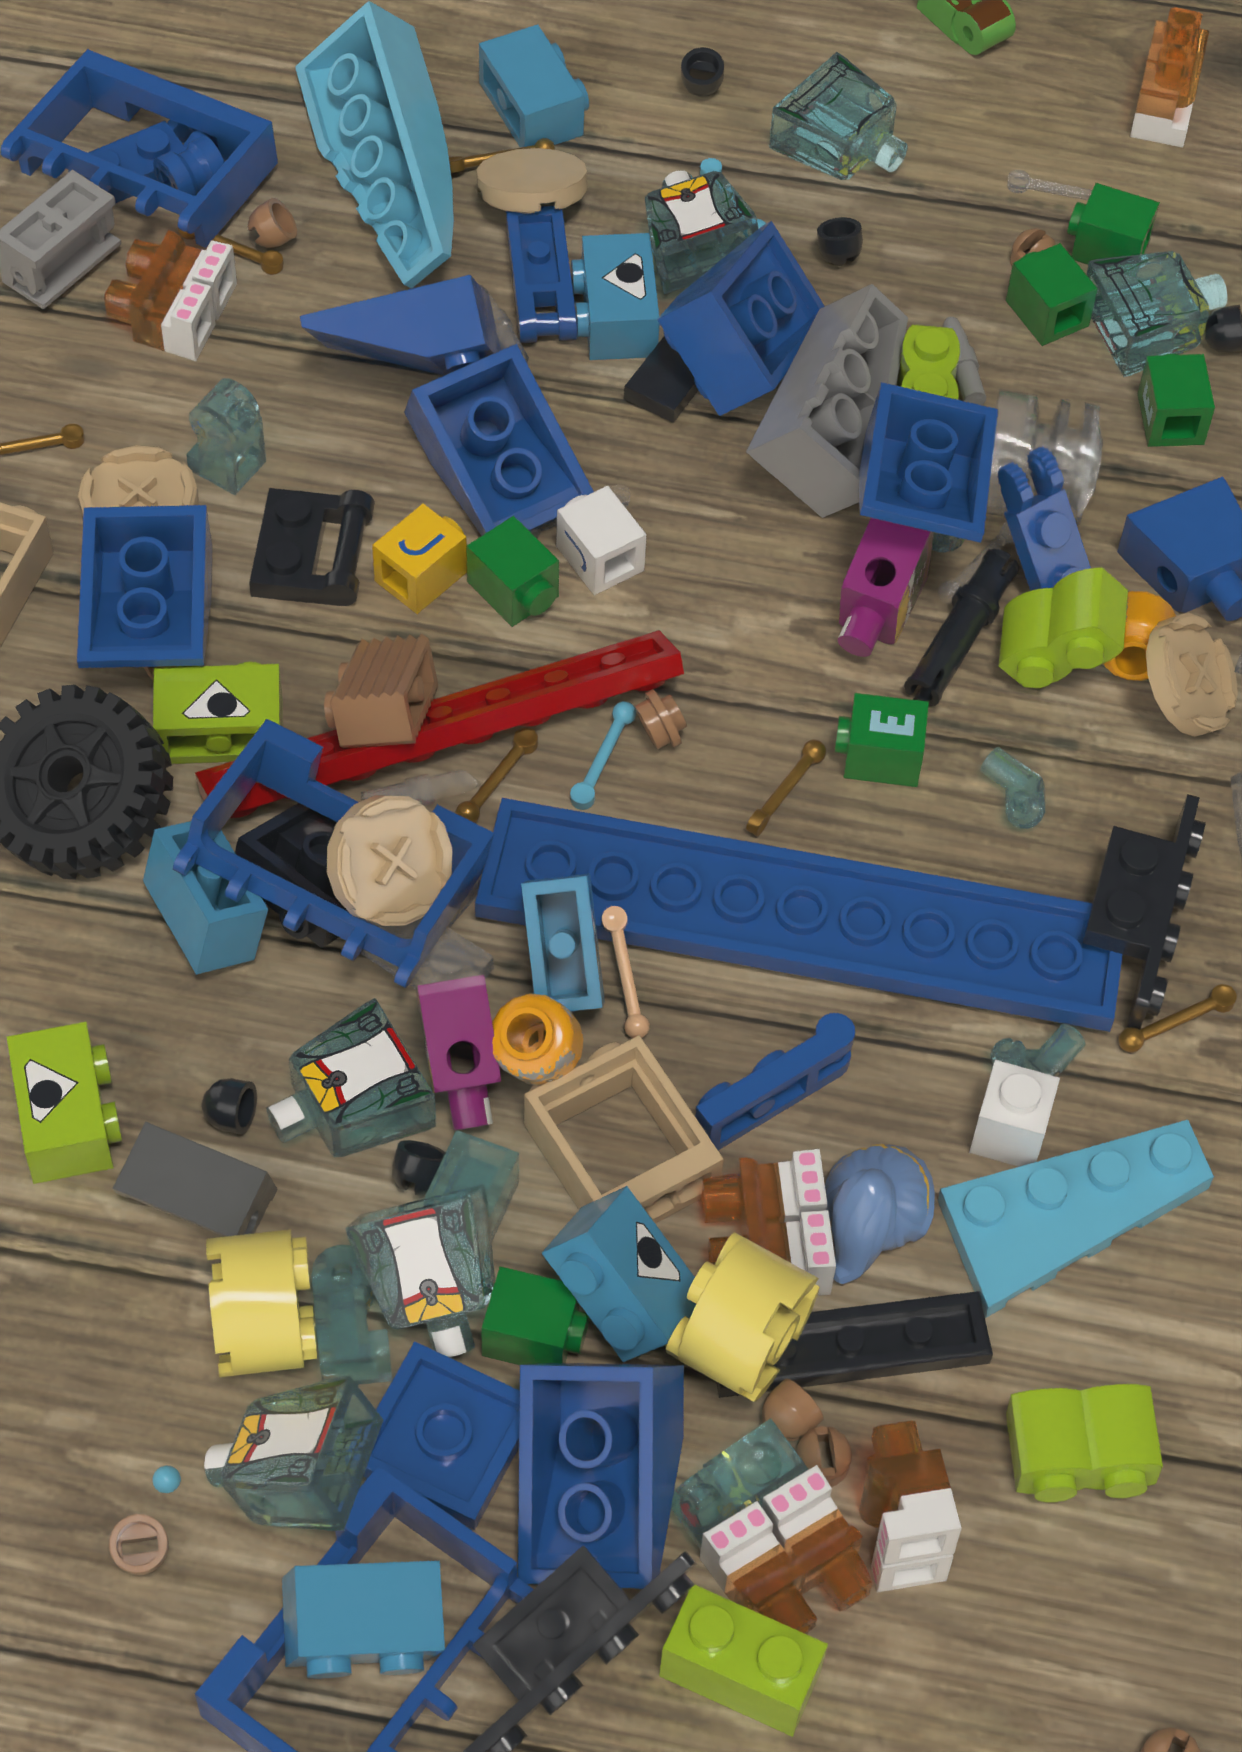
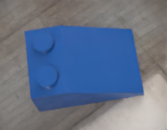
(743, 320)
(419, 328)
(497, 442)
(928, 462)
(144, 586)
(598, 1466)

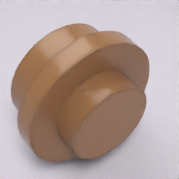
(661, 719)

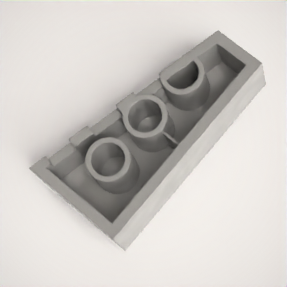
(826, 399)

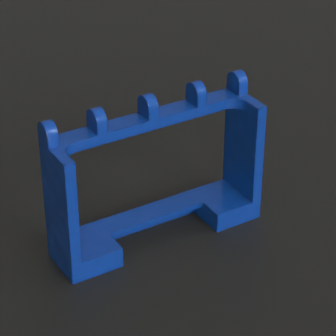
(122, 91)
(290, 767)
(375, 1506)

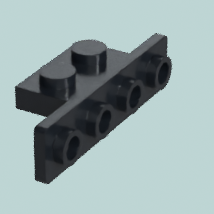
(1136, 900)
(561, 1629)

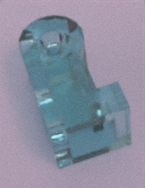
(227, 429)
(341, 1307)
(736, 1480)

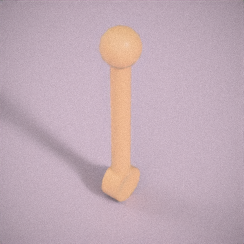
(615, 921)

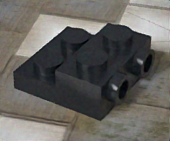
(295, 850)

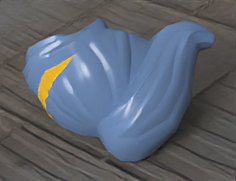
(876, 1204)

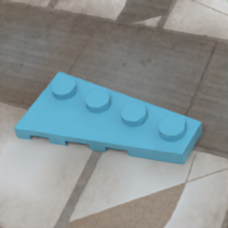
(1050, 1213)

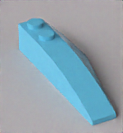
(384, 136)

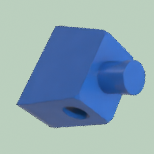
(1190, 548)

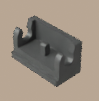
(195, 1183)

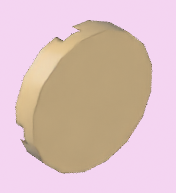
(532, 176)
(138, 478)
(1191, 674)
(389, 860)

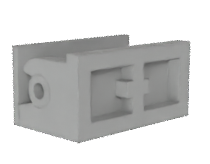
(57, 239)

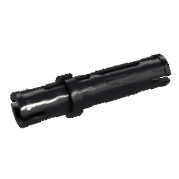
(973, 608)

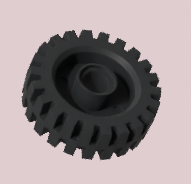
(112, 803)

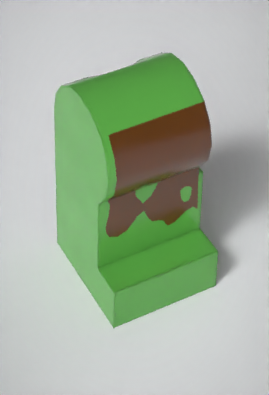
(971, 23)

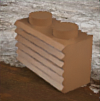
(382, 692)

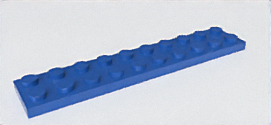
(812, 914)

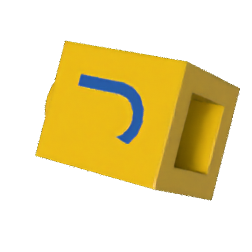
(420, 558)

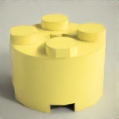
(258, 1303)
(743, 1316)

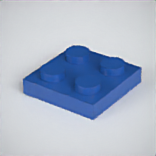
(447, 1432)

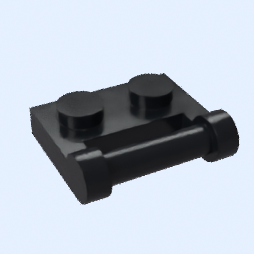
(292, 545)

